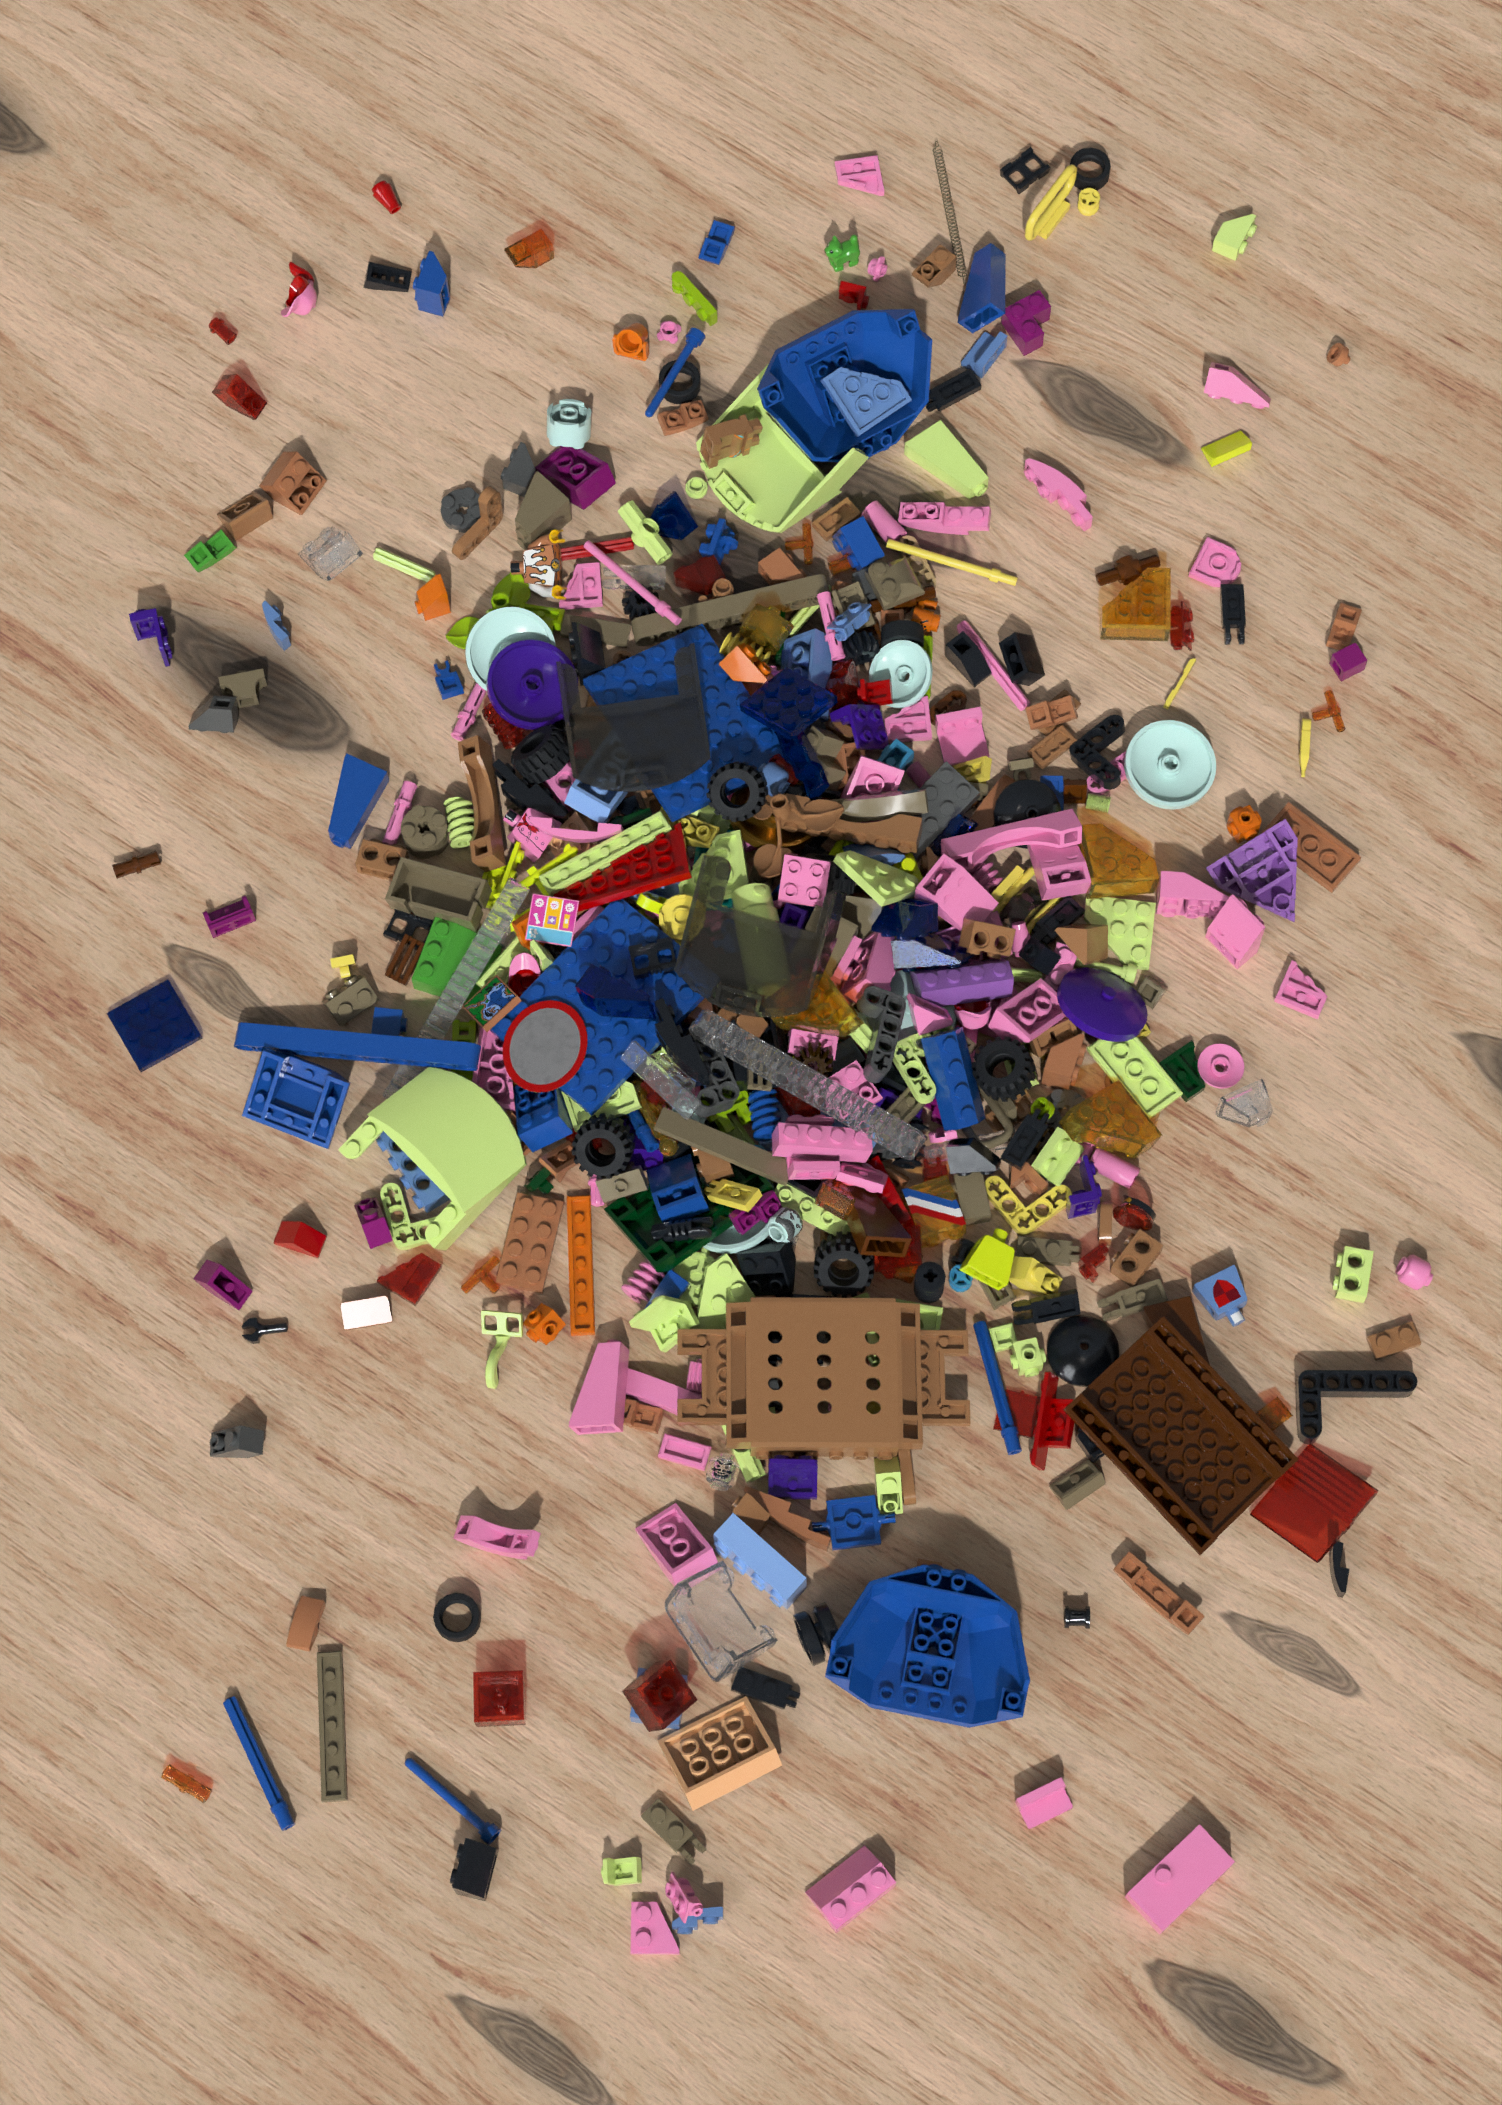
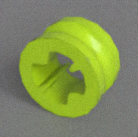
(1043, 1104)

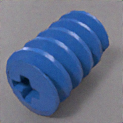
(762, 1113)

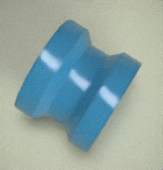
(956, 1276)

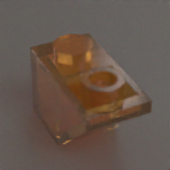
(531, 250)

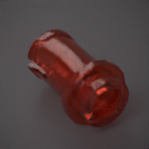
(217, 326)

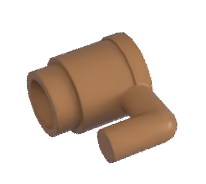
(721, 588)

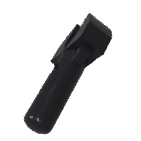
(261, 1329)

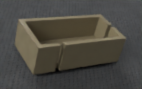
(438, 893)

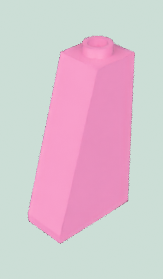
(603, 1393)

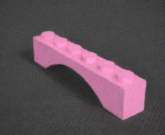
(1053, 830)

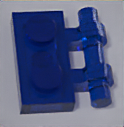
(957, 826)

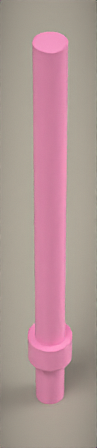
(661, 607)

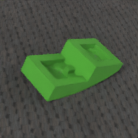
(210, 552)

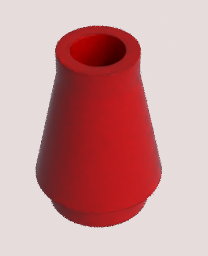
(385, 195)

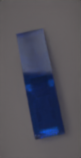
(805, 764)

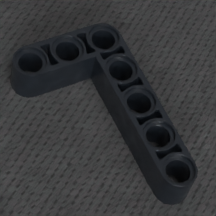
(1344, 1389)

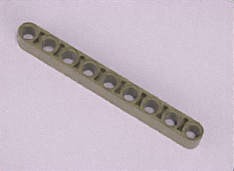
(729, 609)

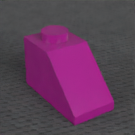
(222, 1284)

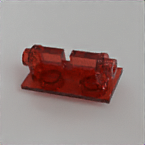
(1184, 634)

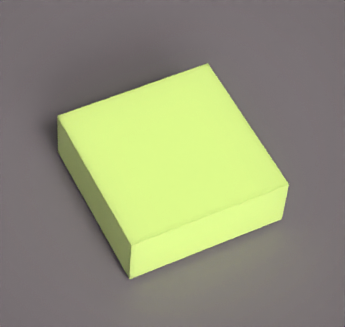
(1002, 1337)

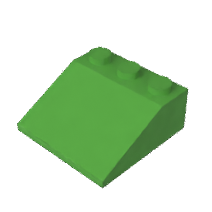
(441, 956)

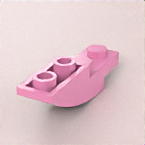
(1056, 486)
(942, 519)

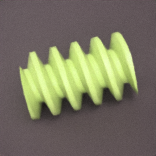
(459, 821)

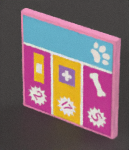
(552, 920)

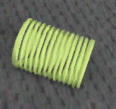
(1098, 803)

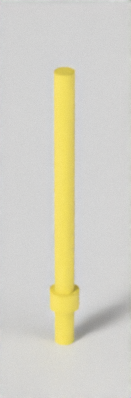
(993, 574)

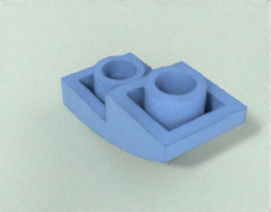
(274, 623)
(709, 1916)

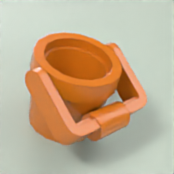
(631, 342)

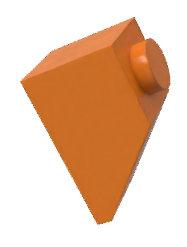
(433, 599)

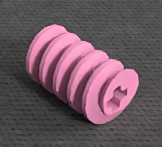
(984, 876)
(642, 1282)

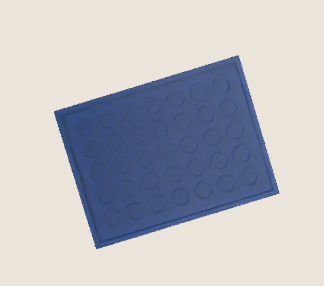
(730, 732)
(606, 945)

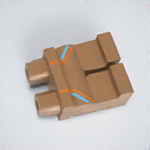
(729, 439)

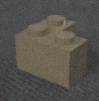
(827, 747)

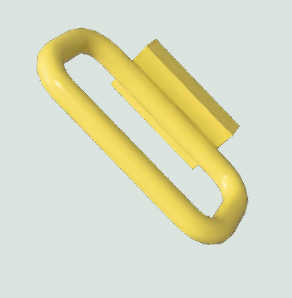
(1051, 207)
(1012, 885)

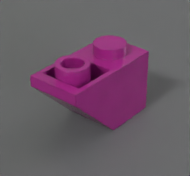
(373, 1222)

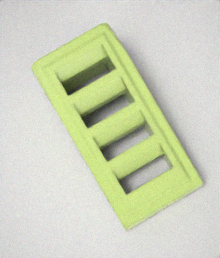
(541, 954)

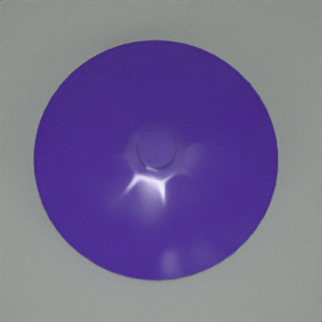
(525, 684)
(1102, 1004)

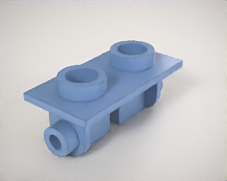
(855, 614)

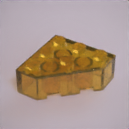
(1140, 609)
(1116, 864)
(828, 1012)
(1111, 1122)

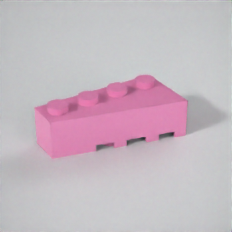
(492, 1072)

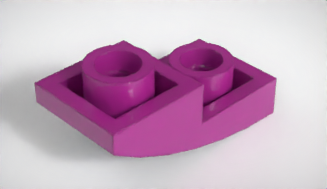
(763, 1210)

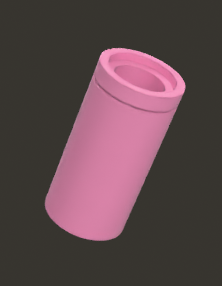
(883, 522)
(1115, 1168)

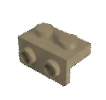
(850, 594)
(350, 999)

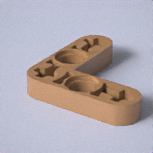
(491, 515)

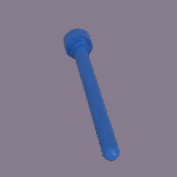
(694, 339)
(488, 1831)

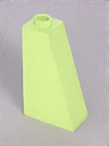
(947, 459)

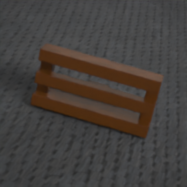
(389, 973)

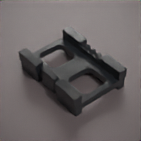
(1019, 165)
(413, 923)
(651, 951)

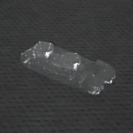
(645, 574)

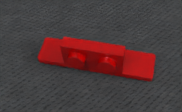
(1053, 1425)

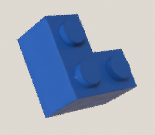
(859, 543)

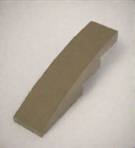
(884, 805)

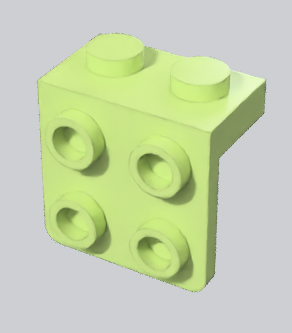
(664, 1319)

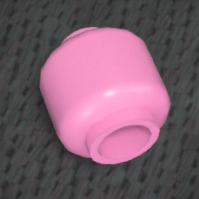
(1414, 1272)

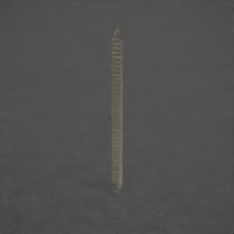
(949, 212)

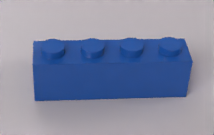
(953, 1077)

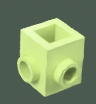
(1027, 1357)

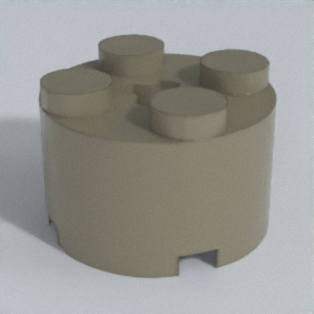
(424, 832)

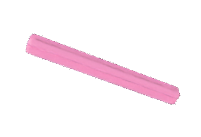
(996, 668)

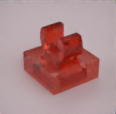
(933, 1172)

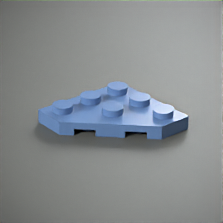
(864, 397)

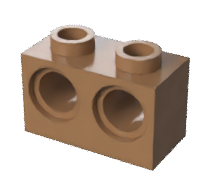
(380, 865)
(986, 938)
(1053, 1036)
(1140, 1260)

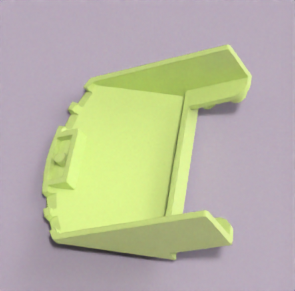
(776, 479)
(454, 1138)

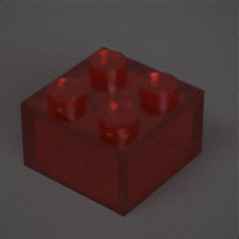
(659, 1695)
(499, 1698)

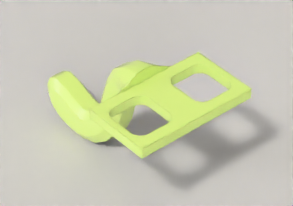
(502, 1336)

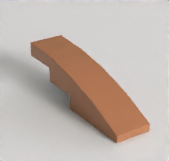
(791, 1523)

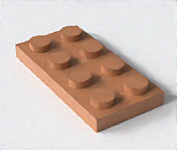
(1318, 851)
(529, 1243)

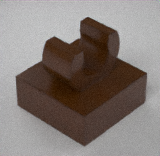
(1074, 791)

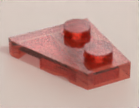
(411, 1278)

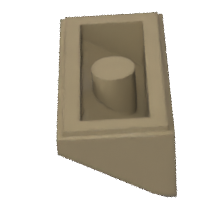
(1077, 1484)

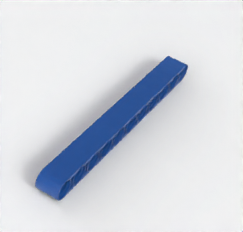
(358, 1046)

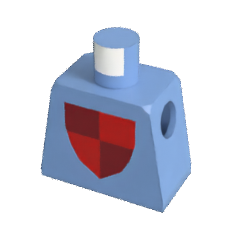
(1223, 1295)

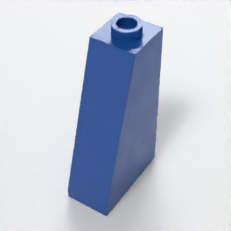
(984, 289)
(355, 799)

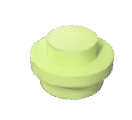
(696, 488)

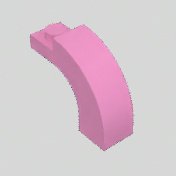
(495, 1538)

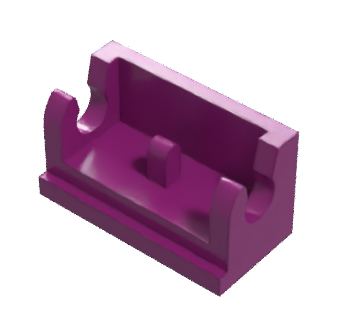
(229, 917)

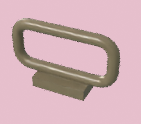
(1006, 1114)

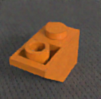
(744, 666)

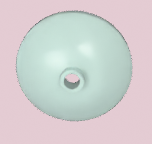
(894, 663)

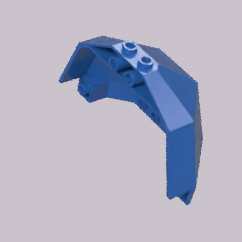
(863, 341)
(933, 1649)

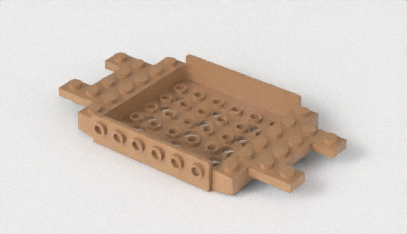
(739, 1373)

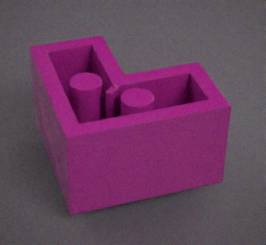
(1023, 321)

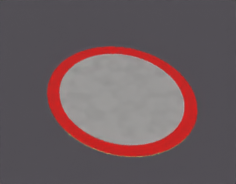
(545, 1046)

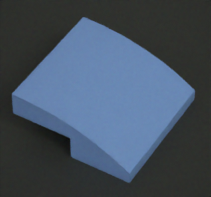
(887, 856)

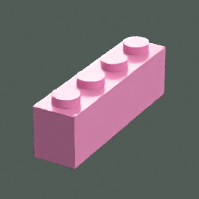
(820, 1143)

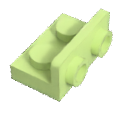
(1057, 1157)

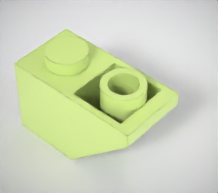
(1233, 236)
(888, 1485)

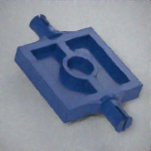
(853, 1522)

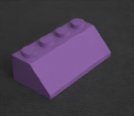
(965, 984)

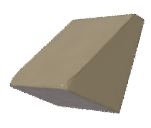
(1151, 991)

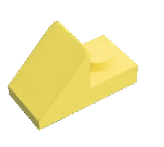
(975, 770)

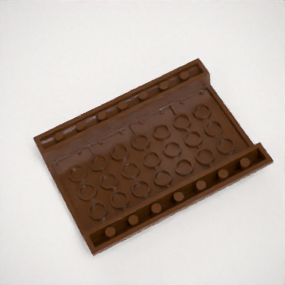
(1180, 1435)

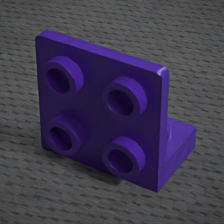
(865, 724)
(1085, 1201)

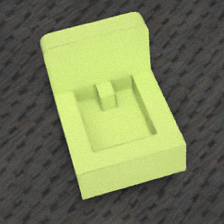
(622, 1871)

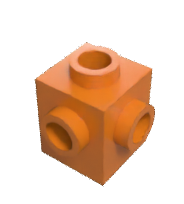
(1243, 823)
(543, 1324)

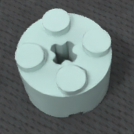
(568, 424)

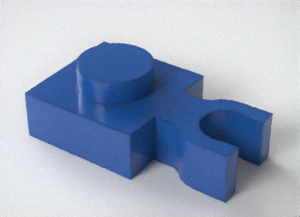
(448, 682)

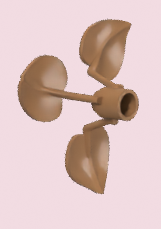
(819, 817)

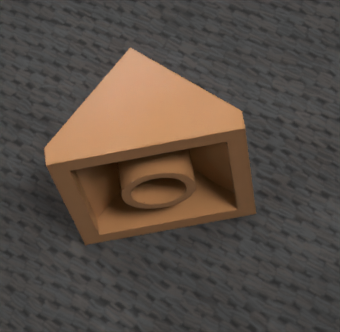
(246, 515)
(1086, 941)

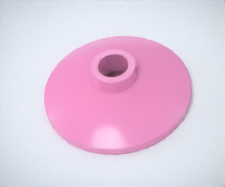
(1225, 1057)

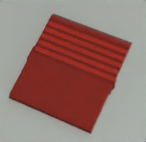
(1314, 1503)

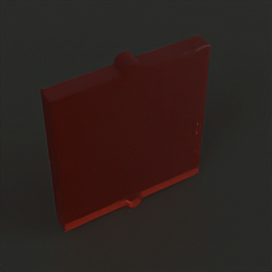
(1023, 1411)

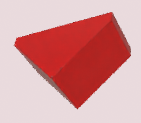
(300, 1238)

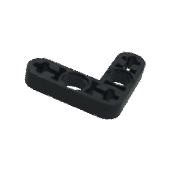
(1092, 751)

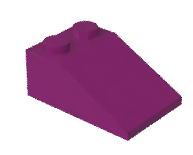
(577, 475)

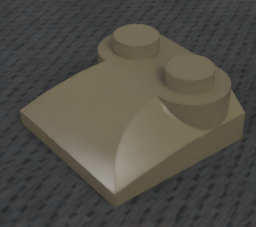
(893, 582)

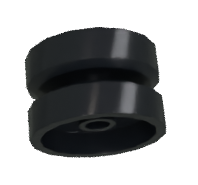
(815, 1635)

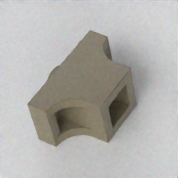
(244, 686)
(626, 1183)

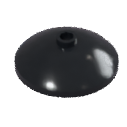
(1020, 798)
(1078, 1365)

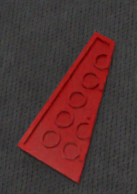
(635, 872)

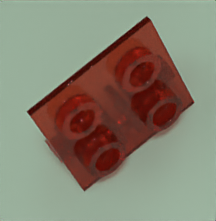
(913, 1257)

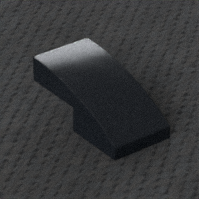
(1338, 1574)

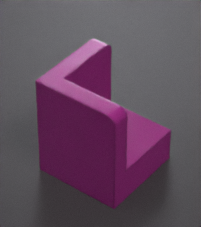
(1348, 662)

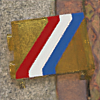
(935, 1210)

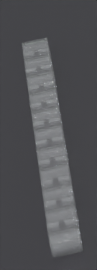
(465, 975)
(807, 1084)

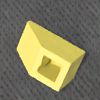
(1033, 1276)

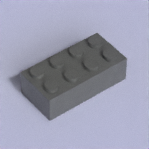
(947, 797)

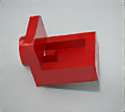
(875, 692)

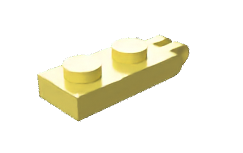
(733, 1194)

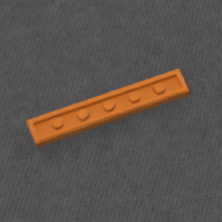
(580, 1265)

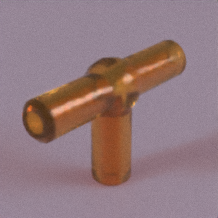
(805, 544)
(1333, 711)
(480, 1274)

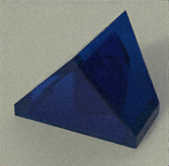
(673, 518)

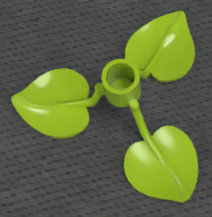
(508, 592)

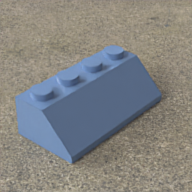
(809, 657)

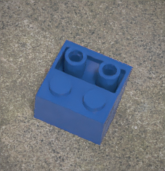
(431, 287)

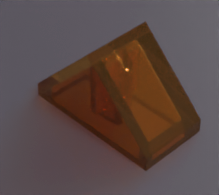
(836, 1198)

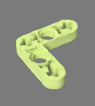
(913, 1053)
(403, 1226)

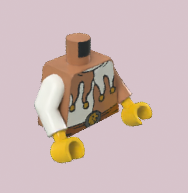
(542, 566)

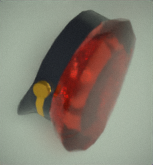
(1134, 1214)

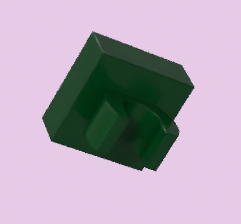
(539, 1181)

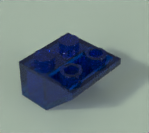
(907, 919)

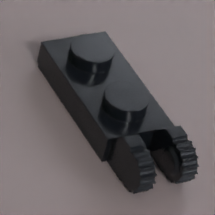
(1233, 611)
(1047, 1307)

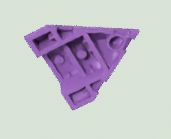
(1262, 871)

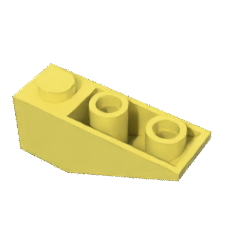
(696, 832)

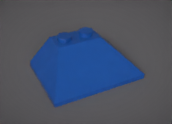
(296, 1097)

